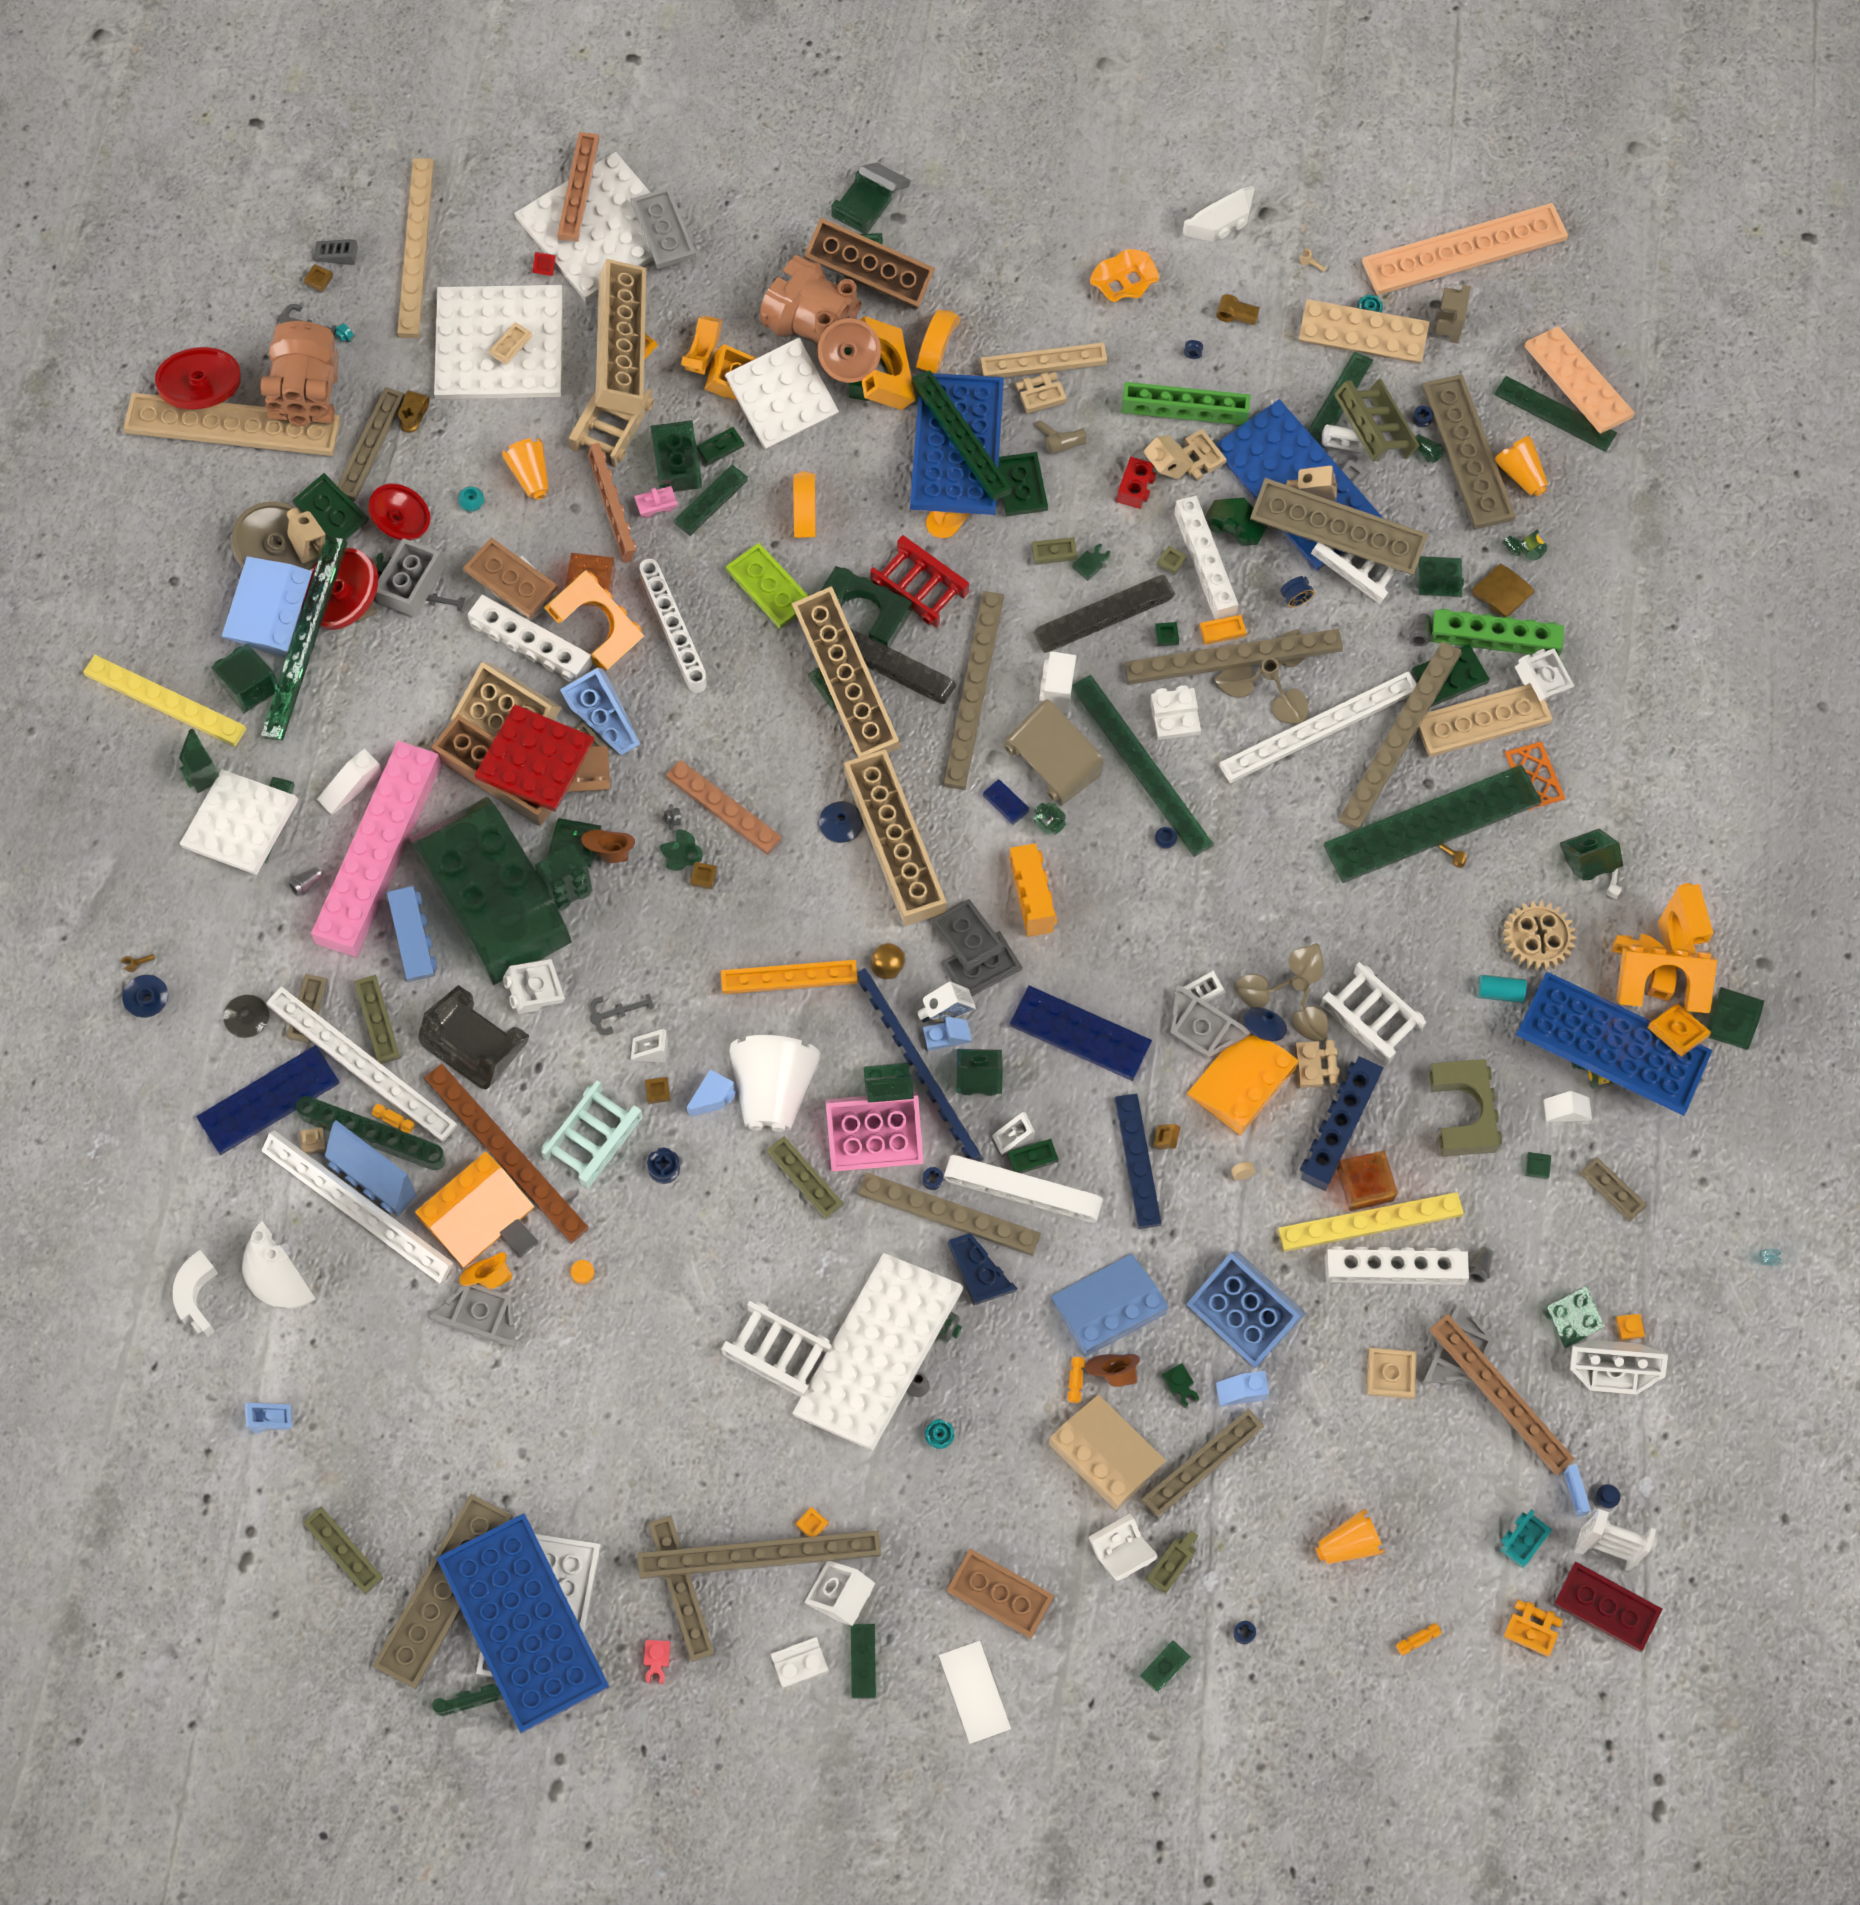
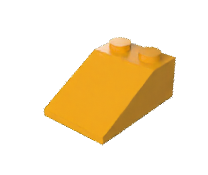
(723, 361)

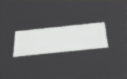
(974, 1692)

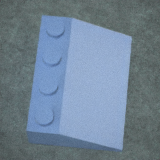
(266, 605)

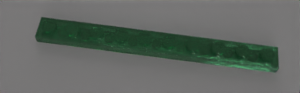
(304, 639)
(1142, 766)

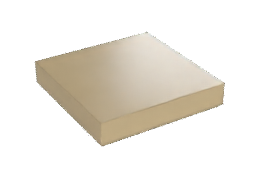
(1391, 1373)

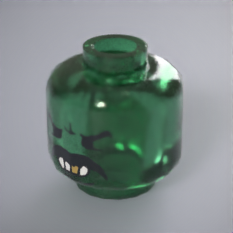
(1049, 818)

